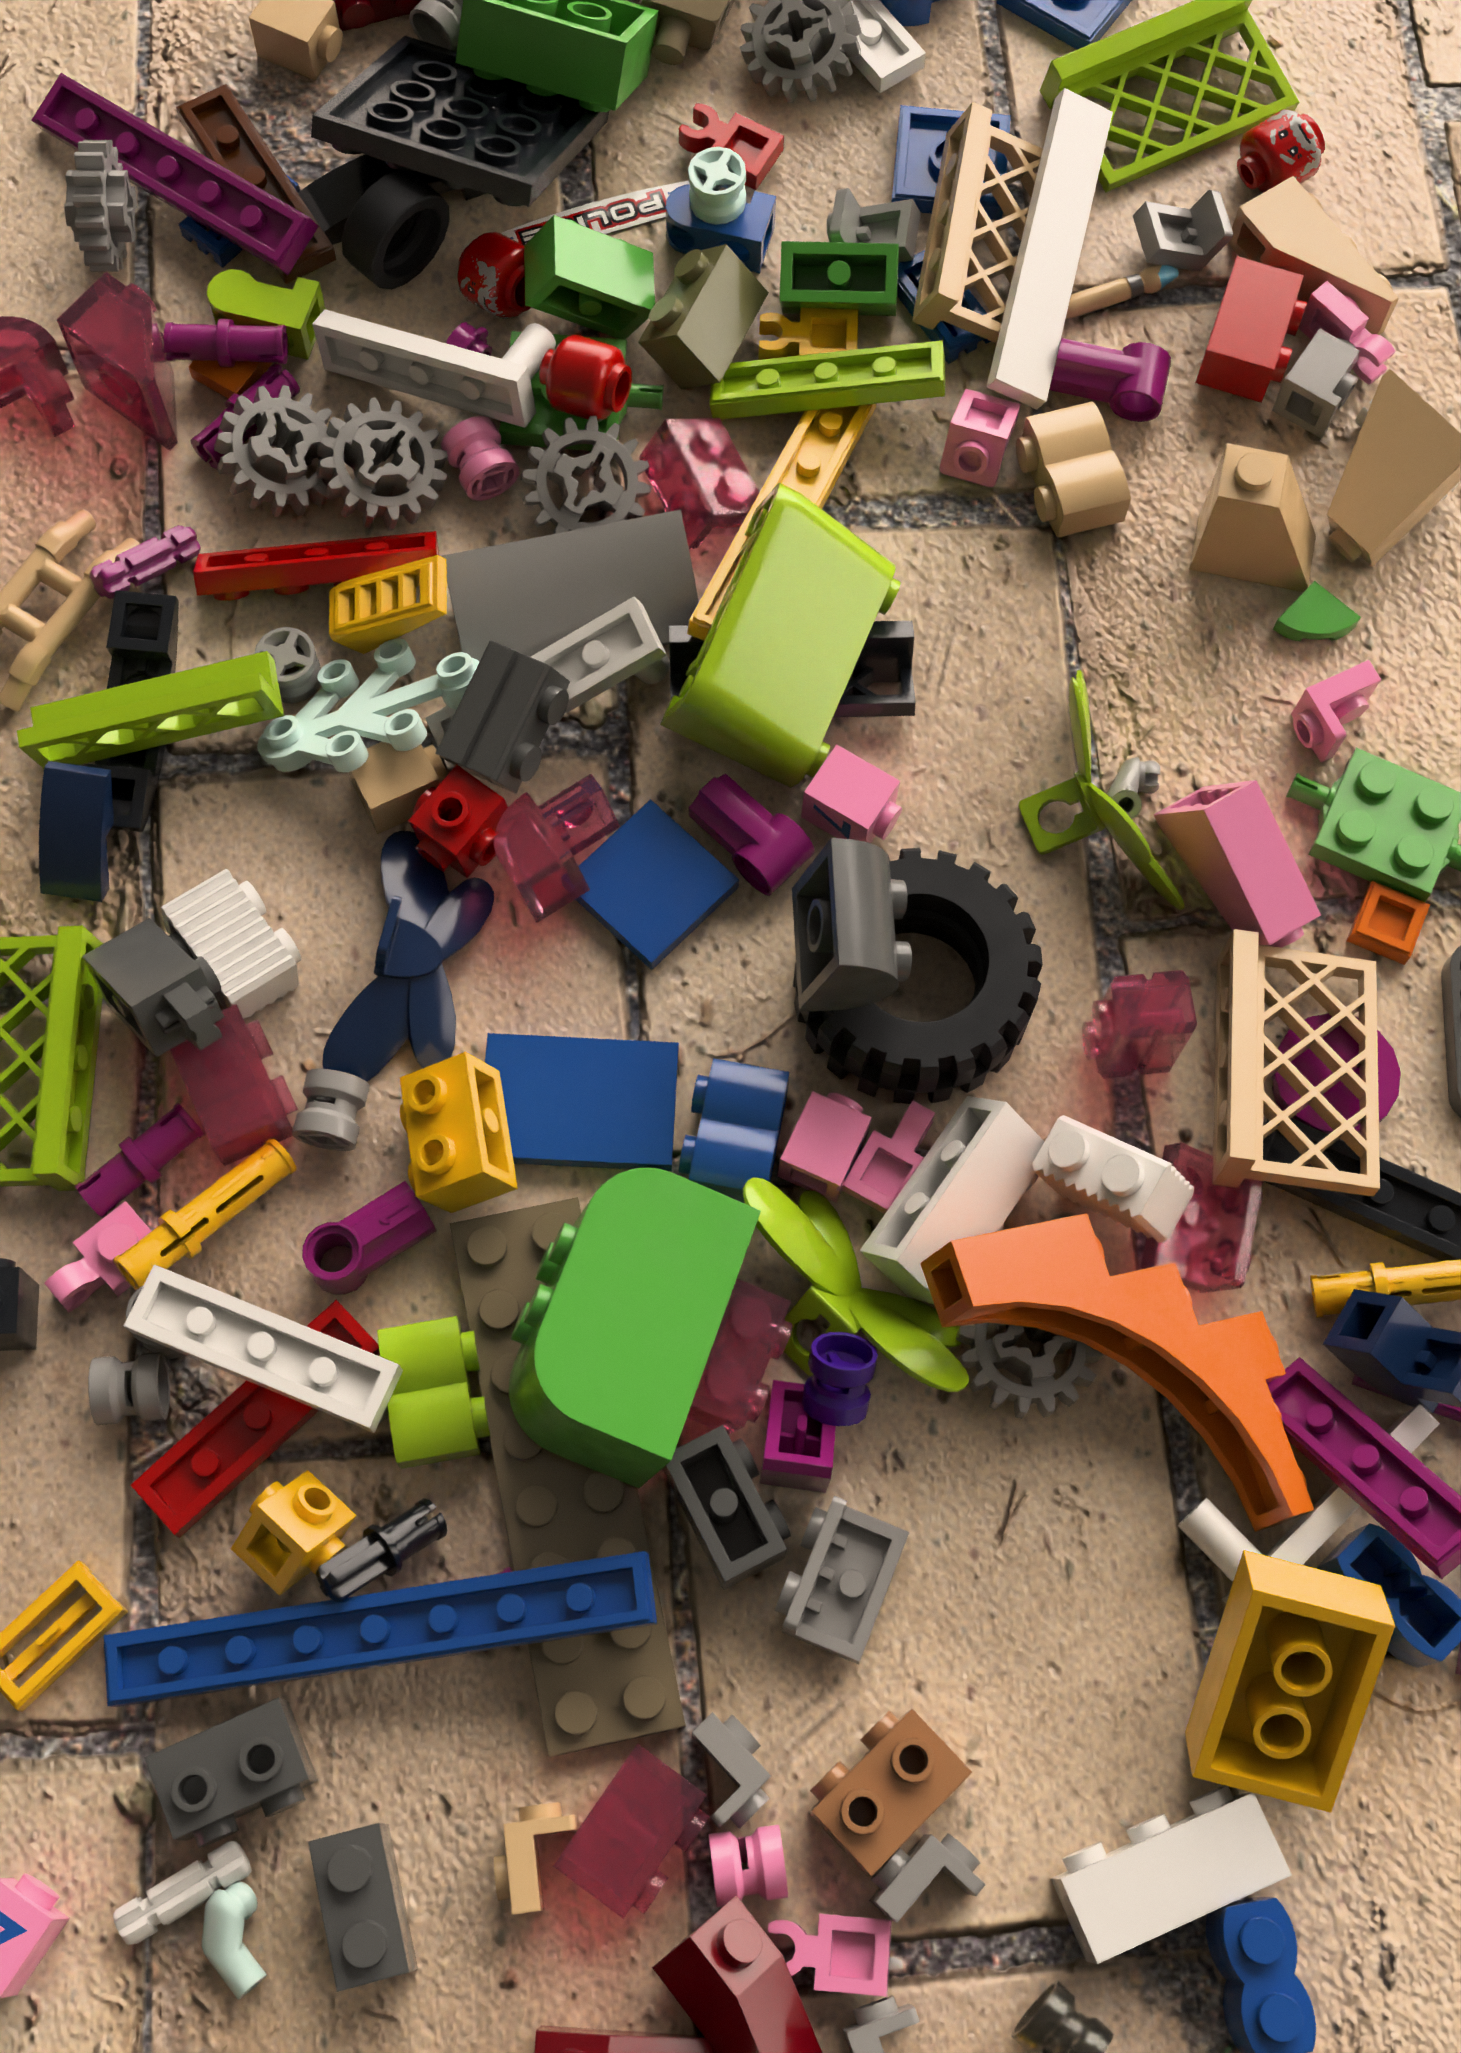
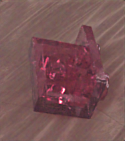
(700, 474)
(1214, 1230)

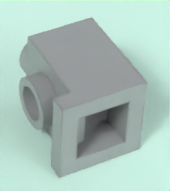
(1318, 383)

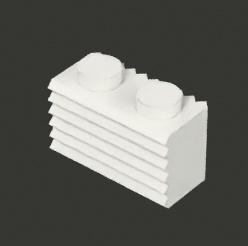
(228, 931)
(1113, 1178)

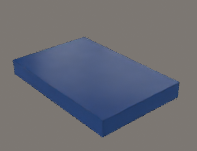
(587, 1100)

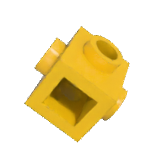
(293, 1531)

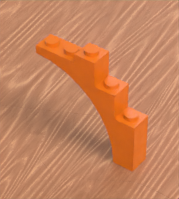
(1212, 1372)

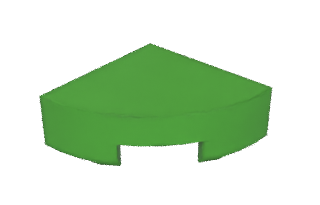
(1316, 616)

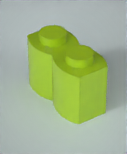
(433, 1401)

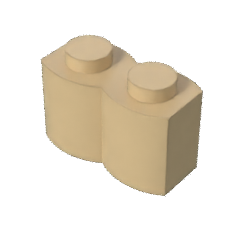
(1073, 469)

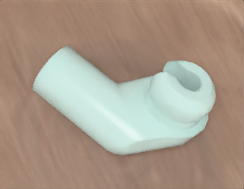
(224, 1936)

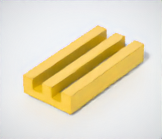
(96, 1594)

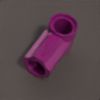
(1127, 379)
(761, 845)
(373, 1233)

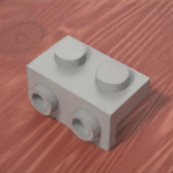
(843, 1580)

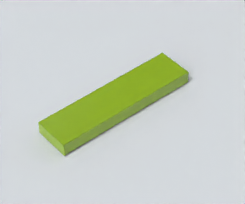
(830, 380)

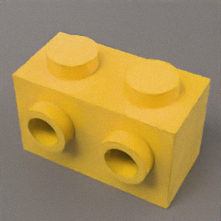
(457, 1133)

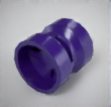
(840, 1371)

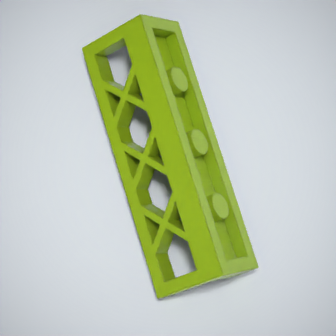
(154, 711)

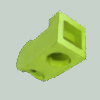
(252, 303)

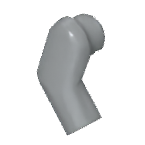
(1134, 778)

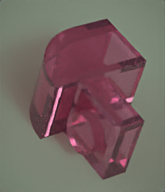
(34, 368)
(540, 843)

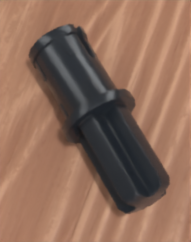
(381, 1551)

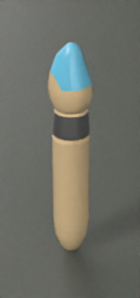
(1120, 290)

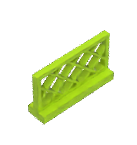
(1160, 41)
(66, 1053)

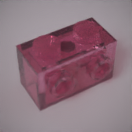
(745, 1341)

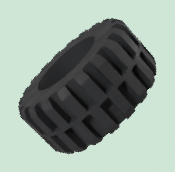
(960, 1049)

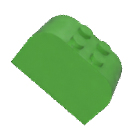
(627, 1321)

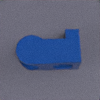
(746, 235)

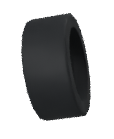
(395, 229)

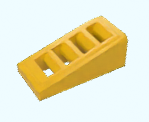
(384, 603)

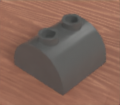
(847, 928)

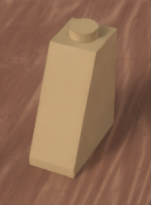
(1395, 472)
(1255, 522)

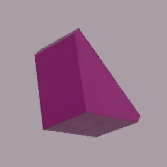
(796, 1446)

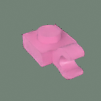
(889, 1163)
(98, 1246)

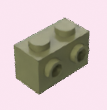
(703, 316)

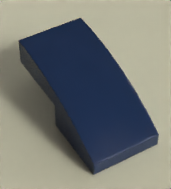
(73, 831)

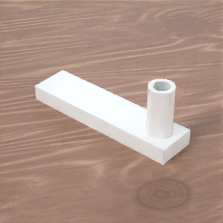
(434, 368)
(595, 659)
(264, 1348)
(1225, 1543)

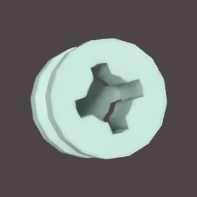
(707, 174)

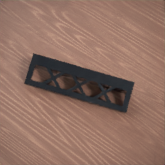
(883, 659)

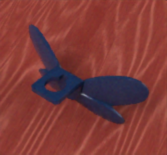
(411, 987)

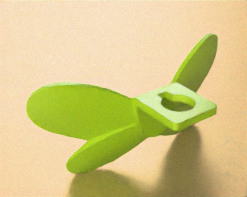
(1098, 808)
(822, 1252)

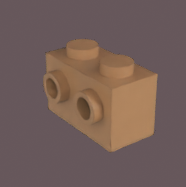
(888, 1790)

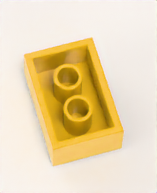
(1288, 1681)

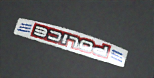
(608, 214)

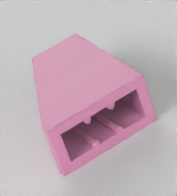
(1241, 860)

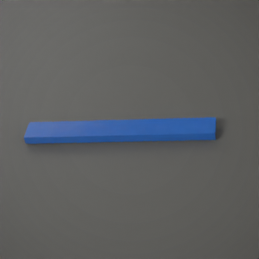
(380, 1629)

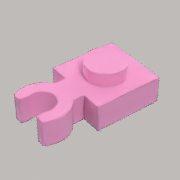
(1344, 319)
(846, 1954)

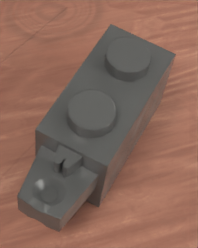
(158, 987)

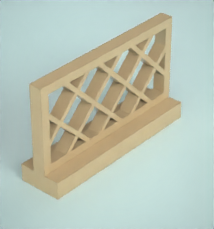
(956, 214)
(1241, 1070)

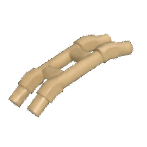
(44, 567)

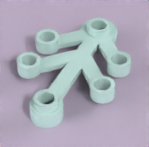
(298, 739)

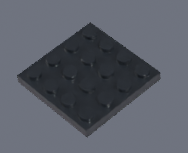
(453, 125)

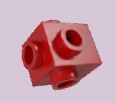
(457, 822)

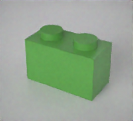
(839, 277)
(589, 278)

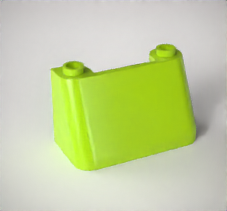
(784, 640)

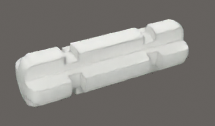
(181, 1892)

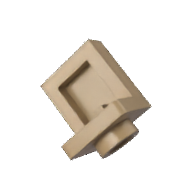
(519, 1870)

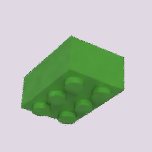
(560, 46)

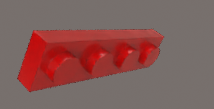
(295, 567)
(234, 1439)

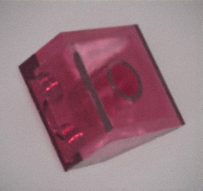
(123, 355)

